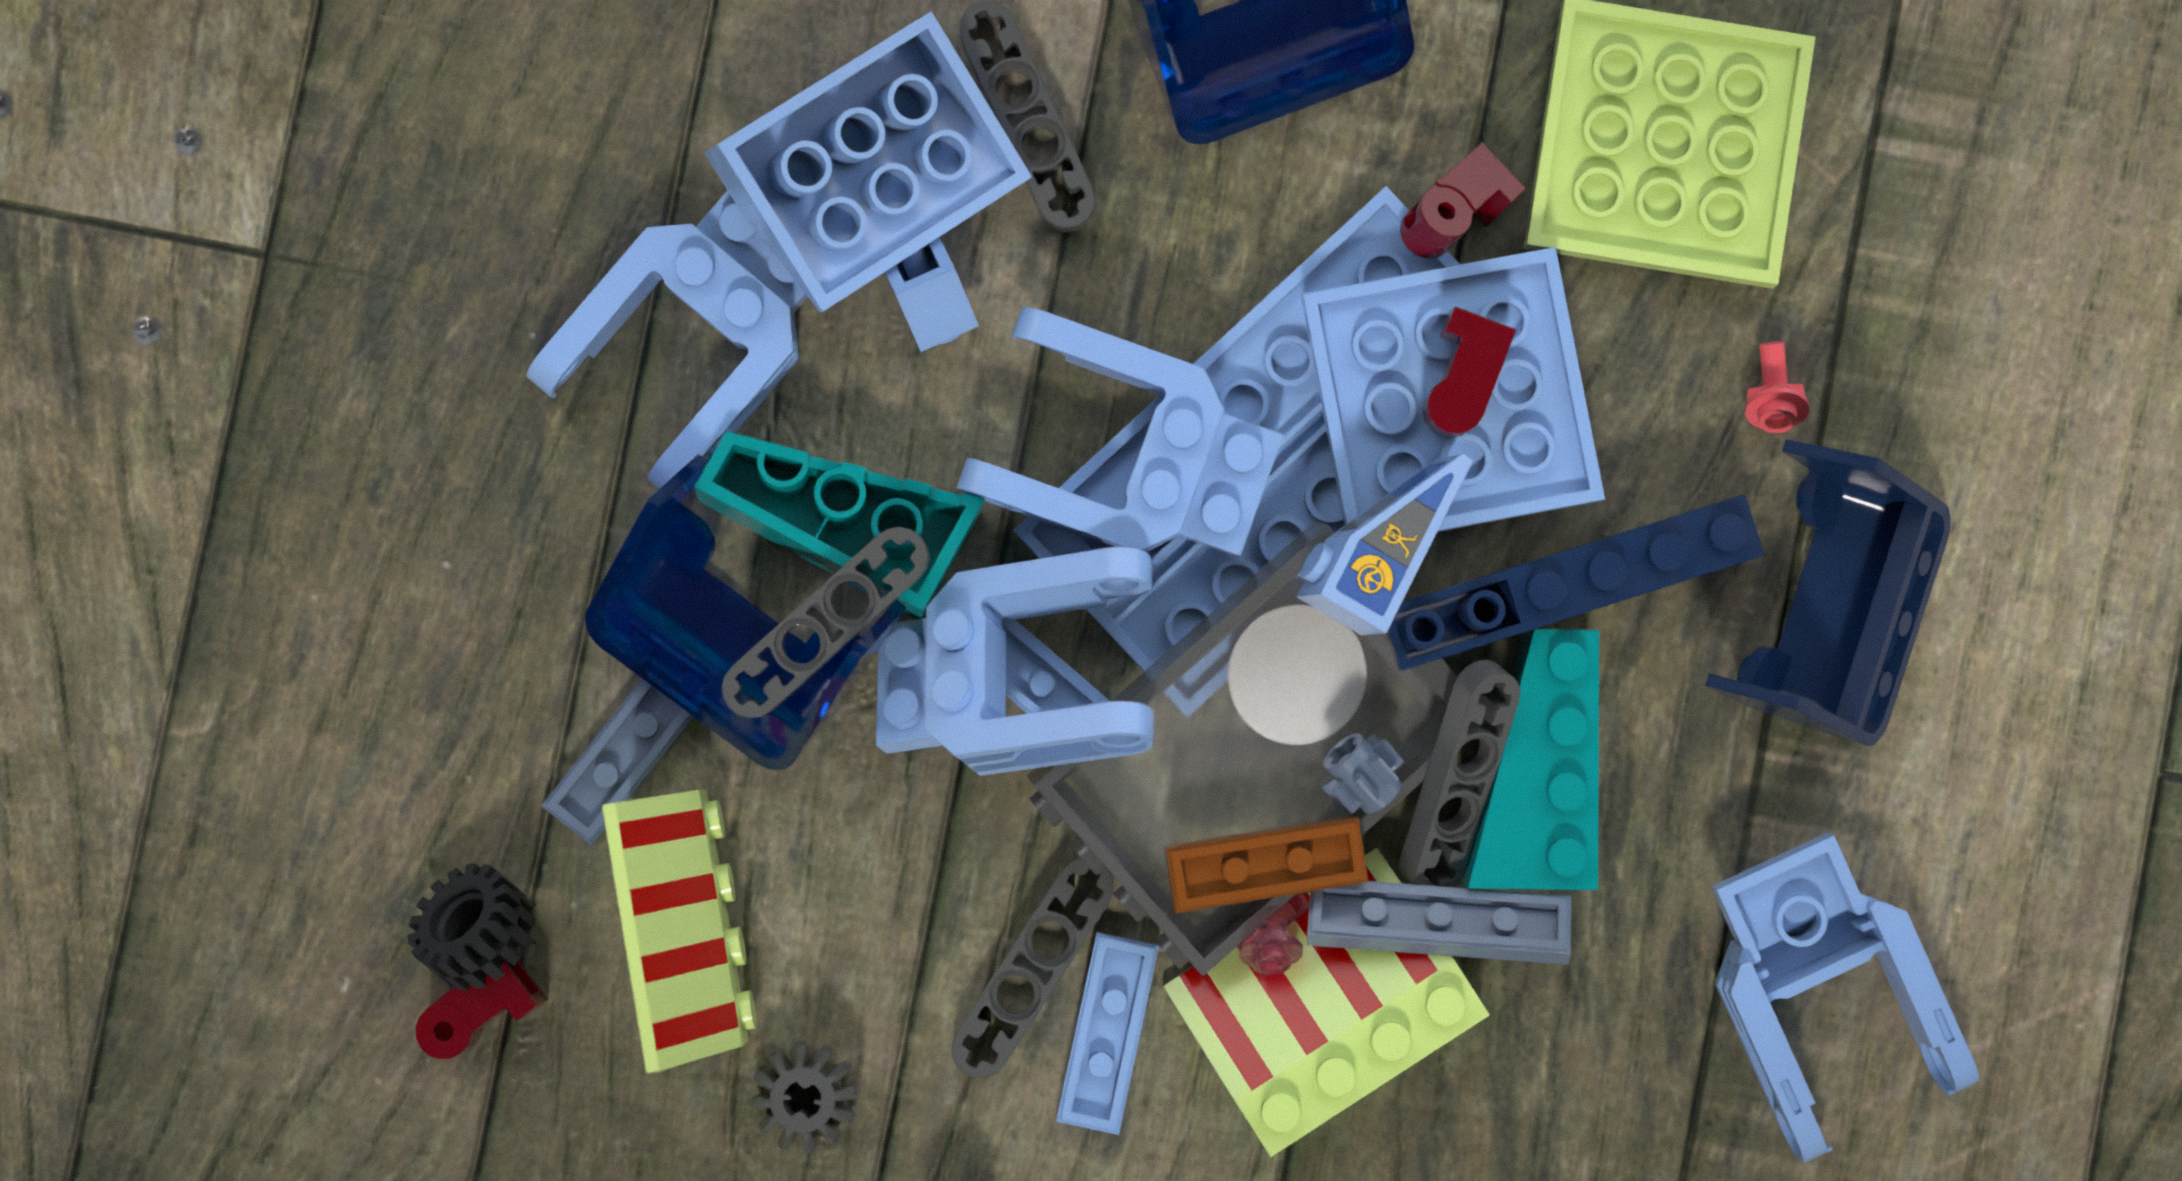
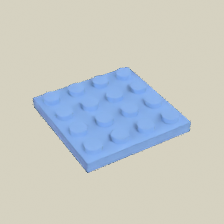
(1383, 353)

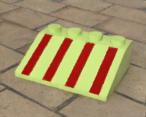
(678, 927)
(1323, 1030)

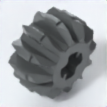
(804, 1119)

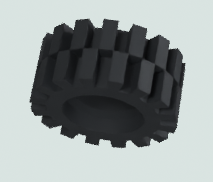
(492, 941)

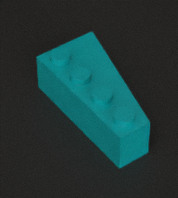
(836, 509)
(1546, 789)

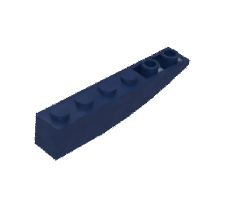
(1573, 582)

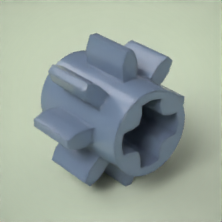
(1362, 773)

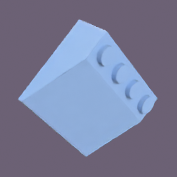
(870, 163)

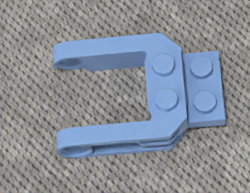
(725, 278)
(1194, 472)
(947, 672)
(1805, 924)

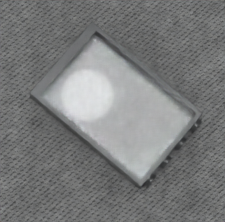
(1242, 746)

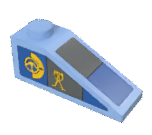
(1374, 558)

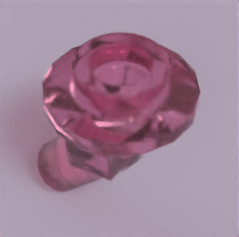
(1271, 946)

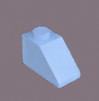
(931, 296)

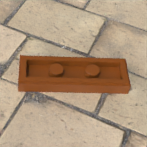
(1265, 864)

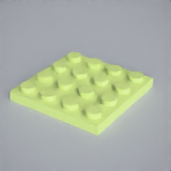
(1669, 142)

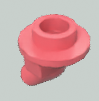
(1776, 398)

